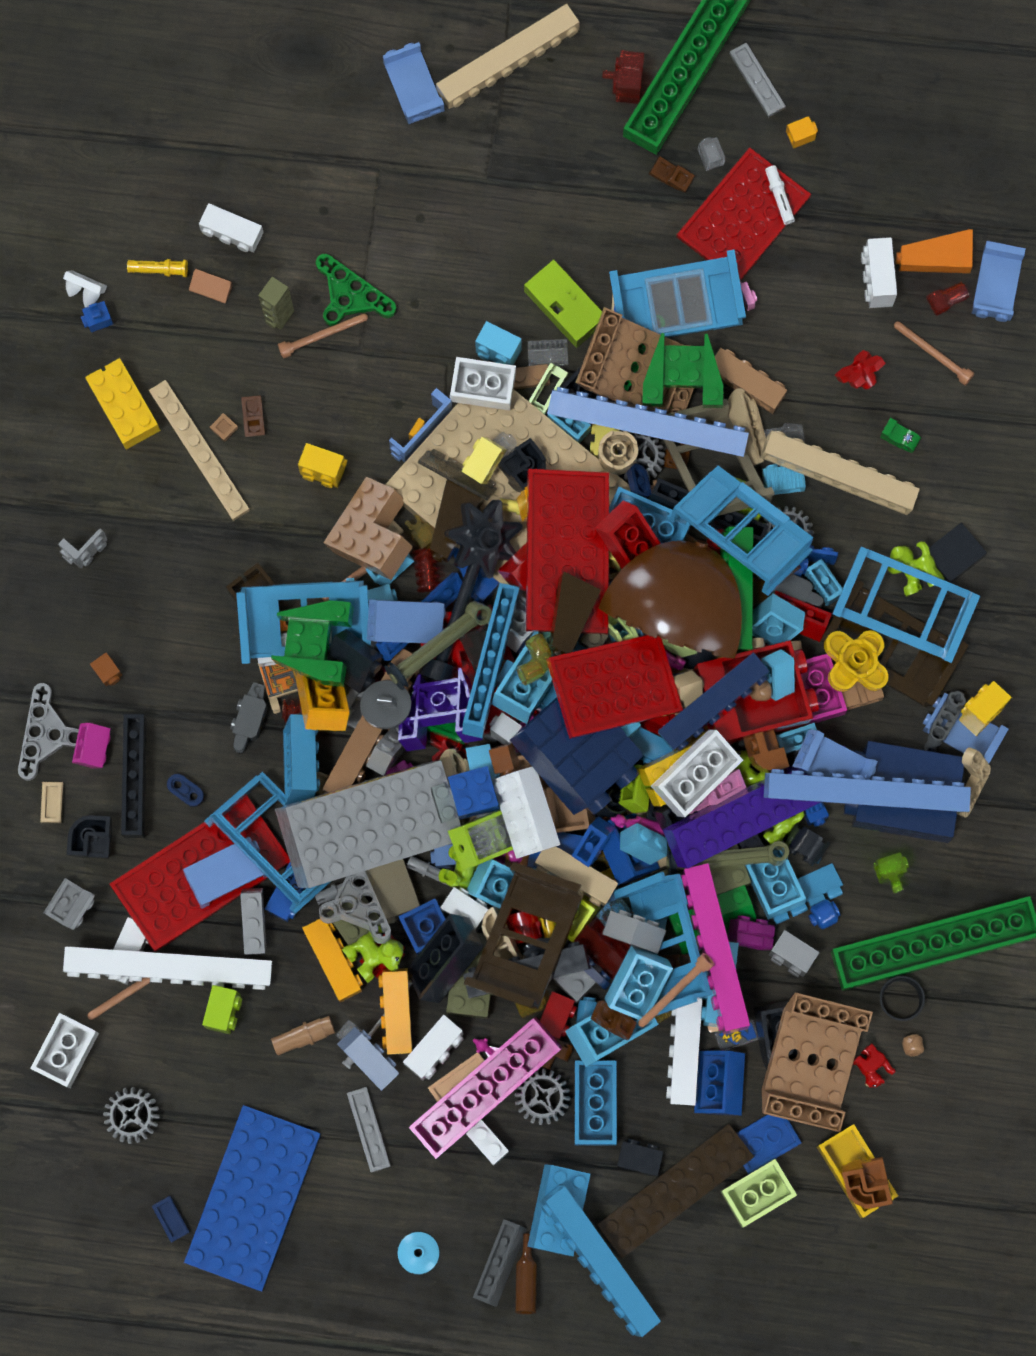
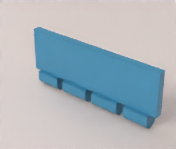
(814, 886)

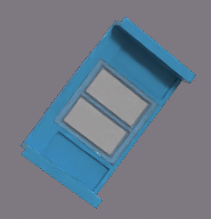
(682, 297)

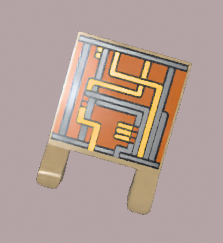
(278, 683)

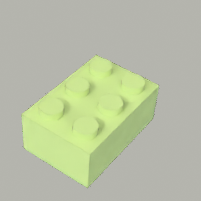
(758, 1193)

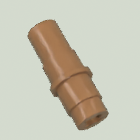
(303, 1035)

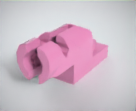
(728, 787)

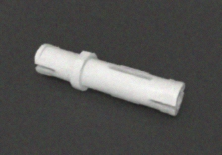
(777, 187)

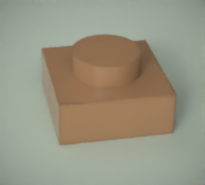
(223, 427)

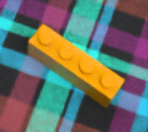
(332, 959)
(397, 1011)

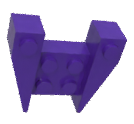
(436, 705)

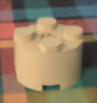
(617, 441)

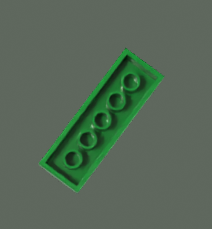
(744, 581)

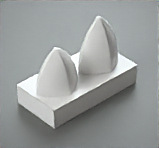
(91, 290)

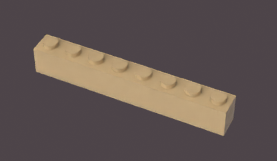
(508, 56)
(839, 472)

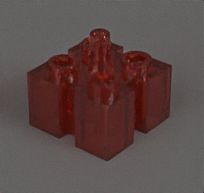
(627, 76)

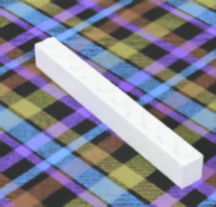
(167, 966)

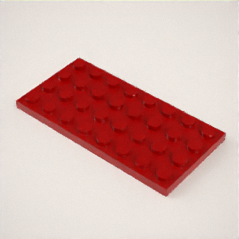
(563, 538)
(159, 893)

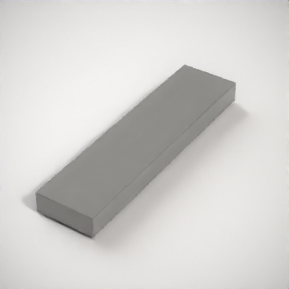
(757, 80)
(368, 1129)

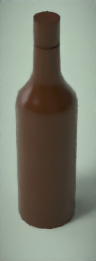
(526, 1281)

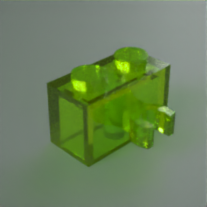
(891, 869)

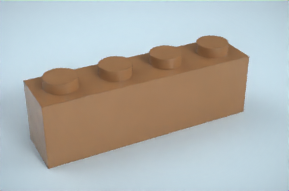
(754, 383)

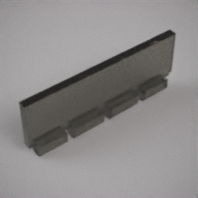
(453, 472)

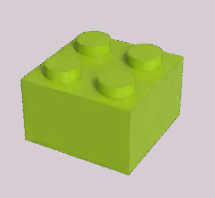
(222, 1009)

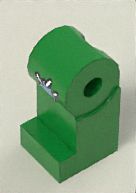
(900, 436)

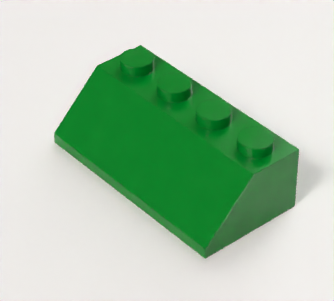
(731, 903)

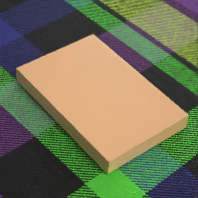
(454, 1077)

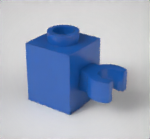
(96, 316)
(816, 814)

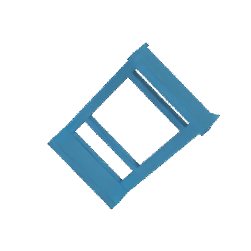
(958, 629)
(298, 900)

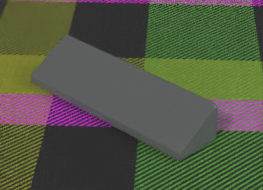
(500, 1263)

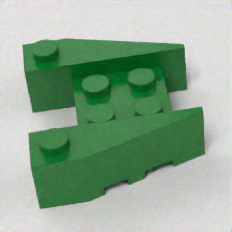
(683, 368)
(309, 640)

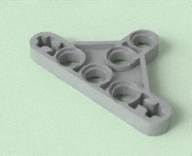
(43, 743)
(359, 913)

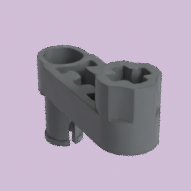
(949, 711)

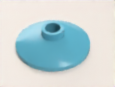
(429, 1255)

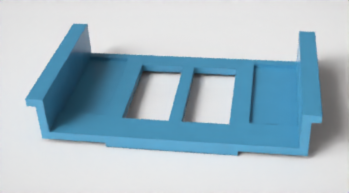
(774, 555)
(259, 607)
(657, 899)

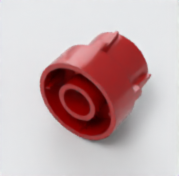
(525, 924)

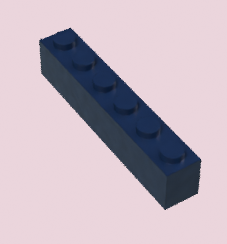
(713, 702)

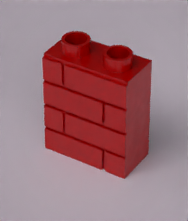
(761, 716)

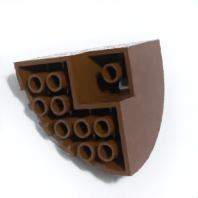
(681, 596)

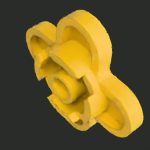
(847, 651)

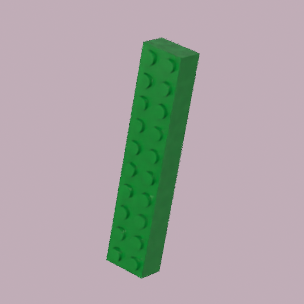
(682, 72)
(935, 943)

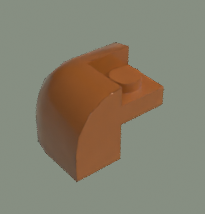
(765, 752)
(867, 1183)

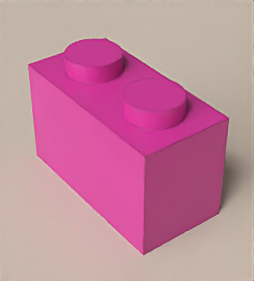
(91, 745)

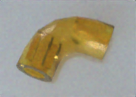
(537, 665)

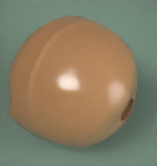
(762, 692)
(913, 1045)

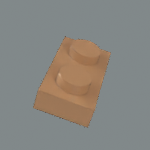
(529, 376)

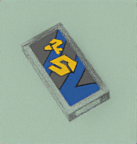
(736, 1039)

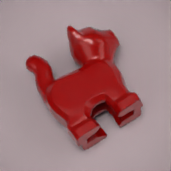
(868, 1066)

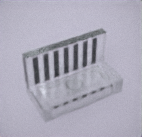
(547, 352)

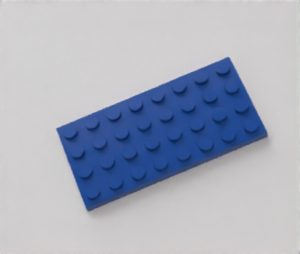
(252, 1198)

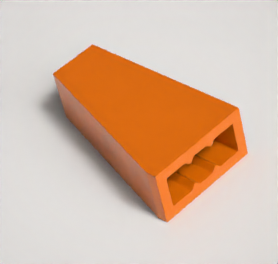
(940, 254)

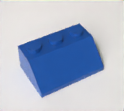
(623, 865)
(720, 1083)

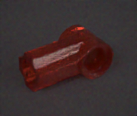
(943, 300)

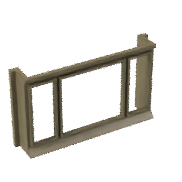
(719, 415)

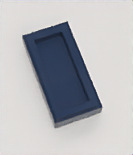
(170, 1219)

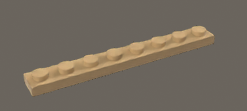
(199, 450)

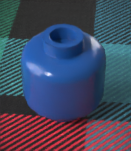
(824, 914)

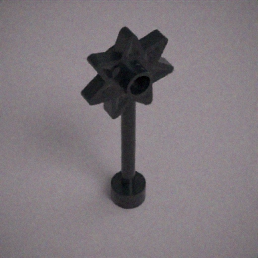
(482, 542)

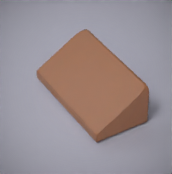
(210, 286)

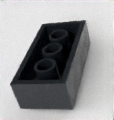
(444, 958)

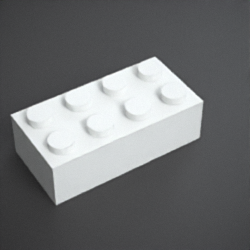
(696, 773)
(525, 812)

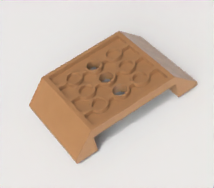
(610, 362)
(806, 1090)

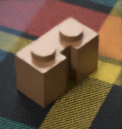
(861, 696)

